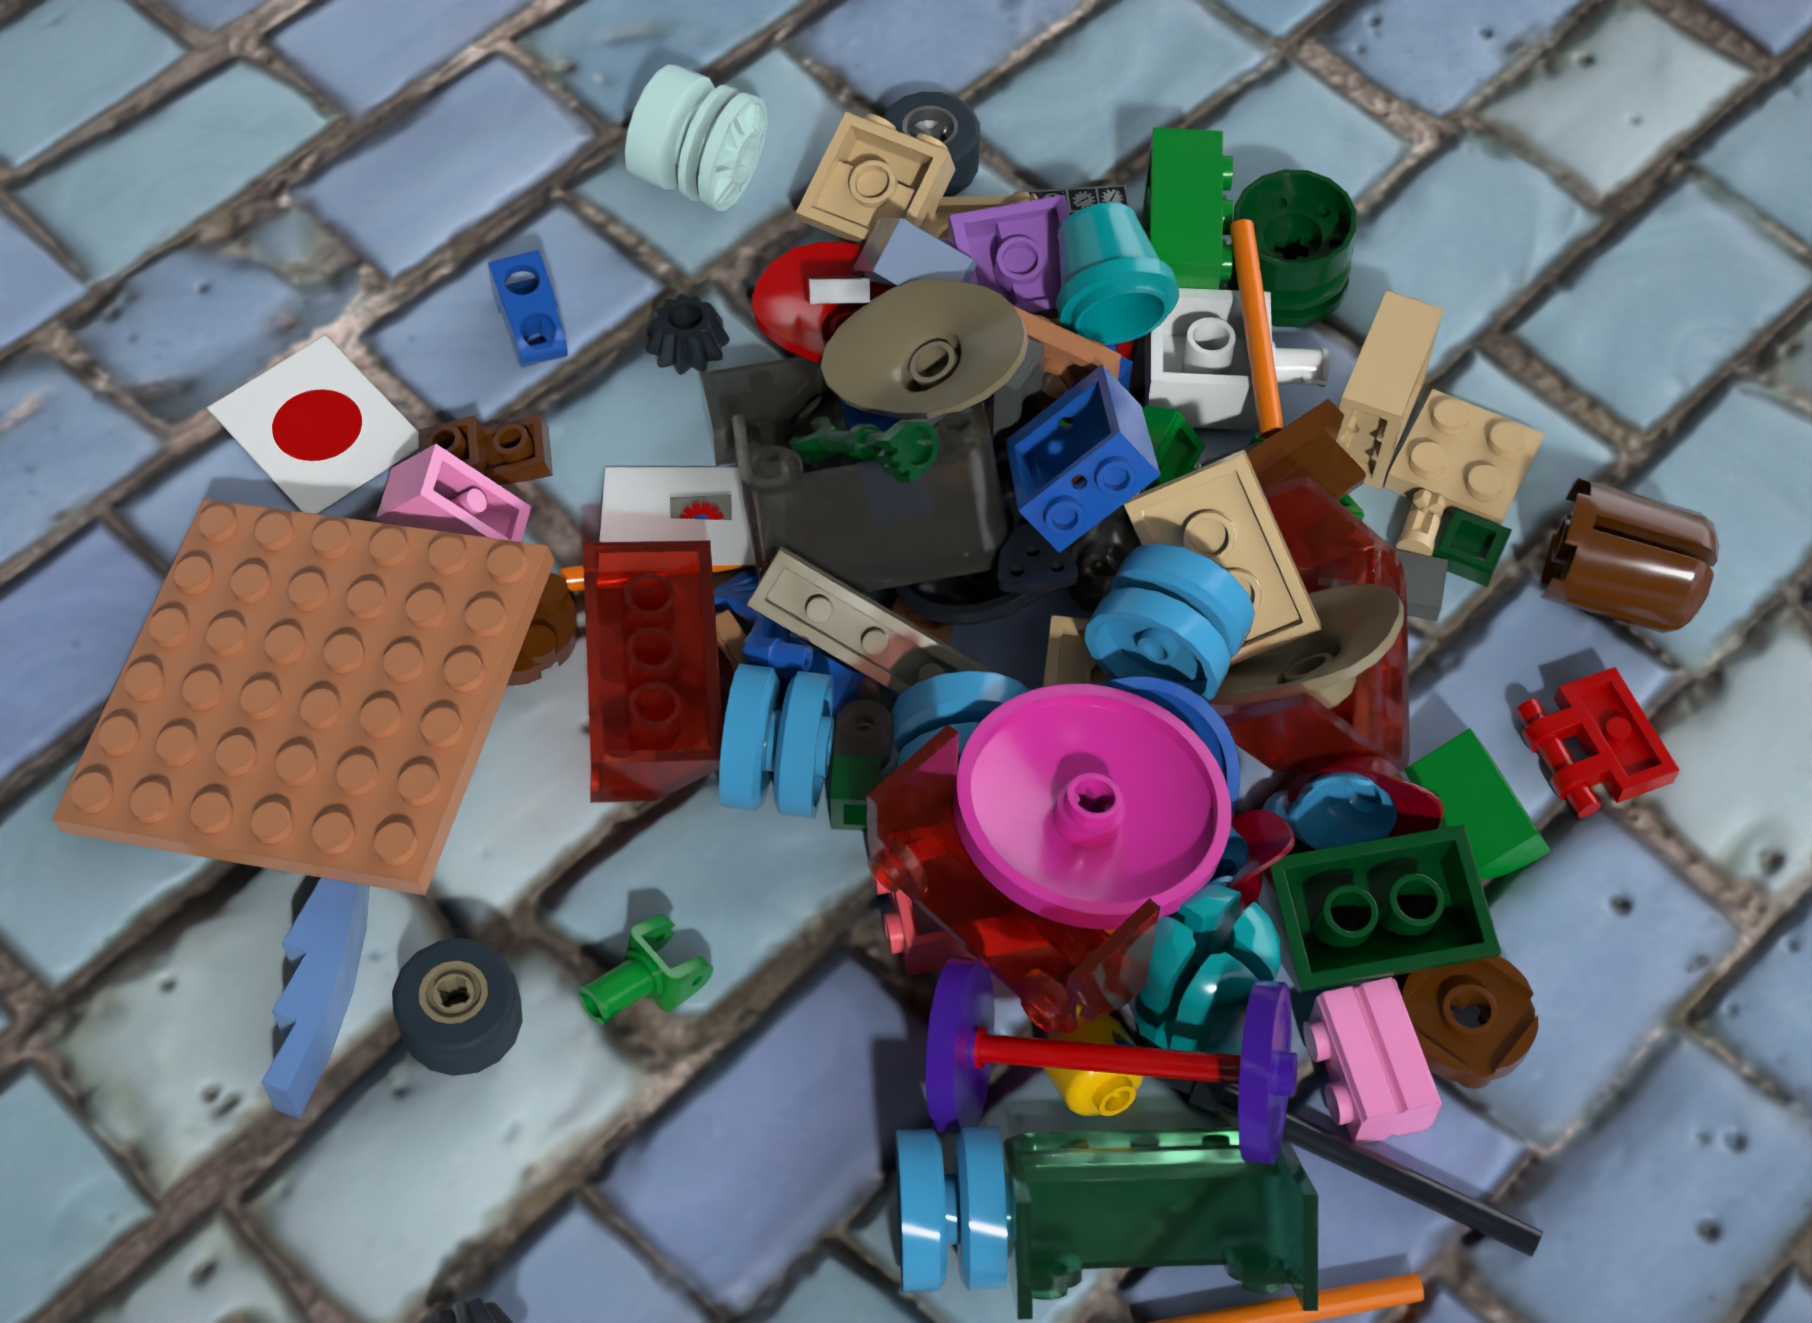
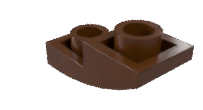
(501, 452)

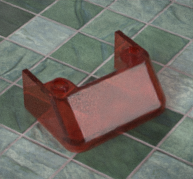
(1374, 718)
(1056, 969)

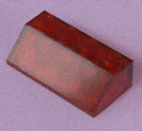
(650, 668)

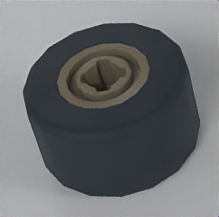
(461, 1032)

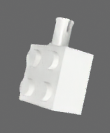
(1203, 366)

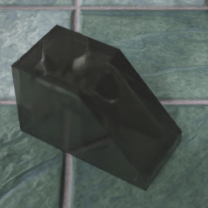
(769, 394)

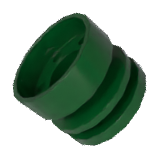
(1303, 243)

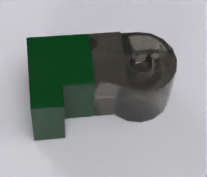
(860, 754)

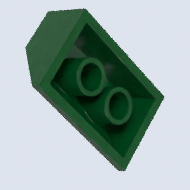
(1379, 909)

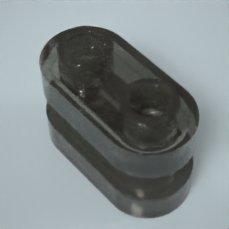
(1099, 557)

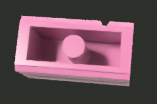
(1372, 1062)

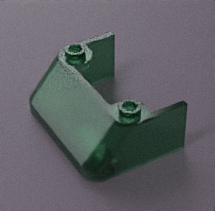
(1156, 1204)

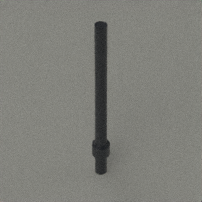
(1376, 1168)

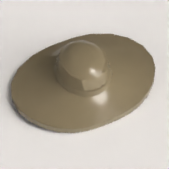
(925, 350)
(1355, 633)

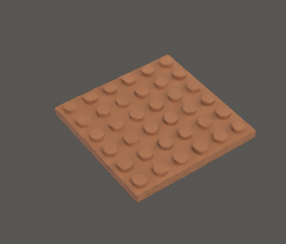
(309, 695)

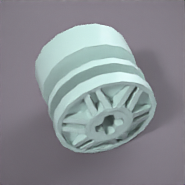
(695, 137)

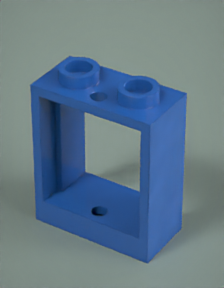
(1103, 444)

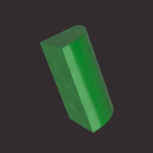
(1483, 801)

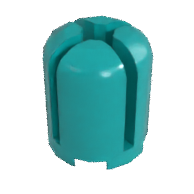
(1205, 973)

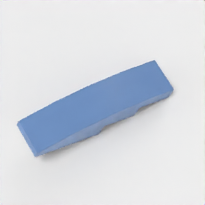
(325, 960)

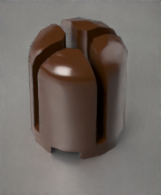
(1631, 558)

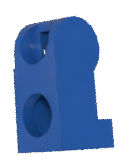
(528, 309)

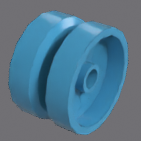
(1170, 619)
(951, 699)
(768, 740)
(954, 1208)

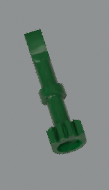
(905, 447)

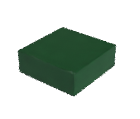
(1472, 546)

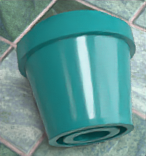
(1111, 276)

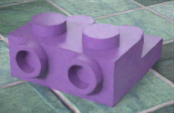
(1015, 250)

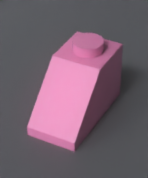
(450, 496)

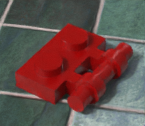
(1612, 731)

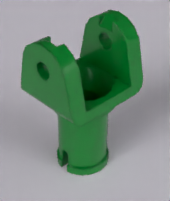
(644, 975)

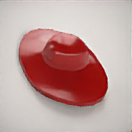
(780, 302)

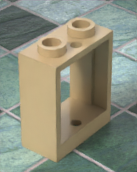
(1387, 382)

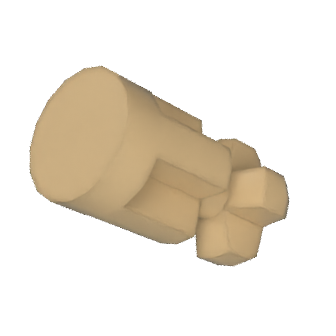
(1422, 523)

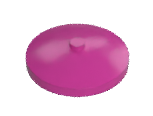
(1090, 805)

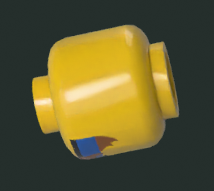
(1095, 1092)

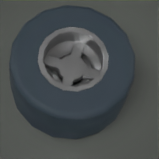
(949, 122)

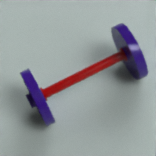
(965, 1046)

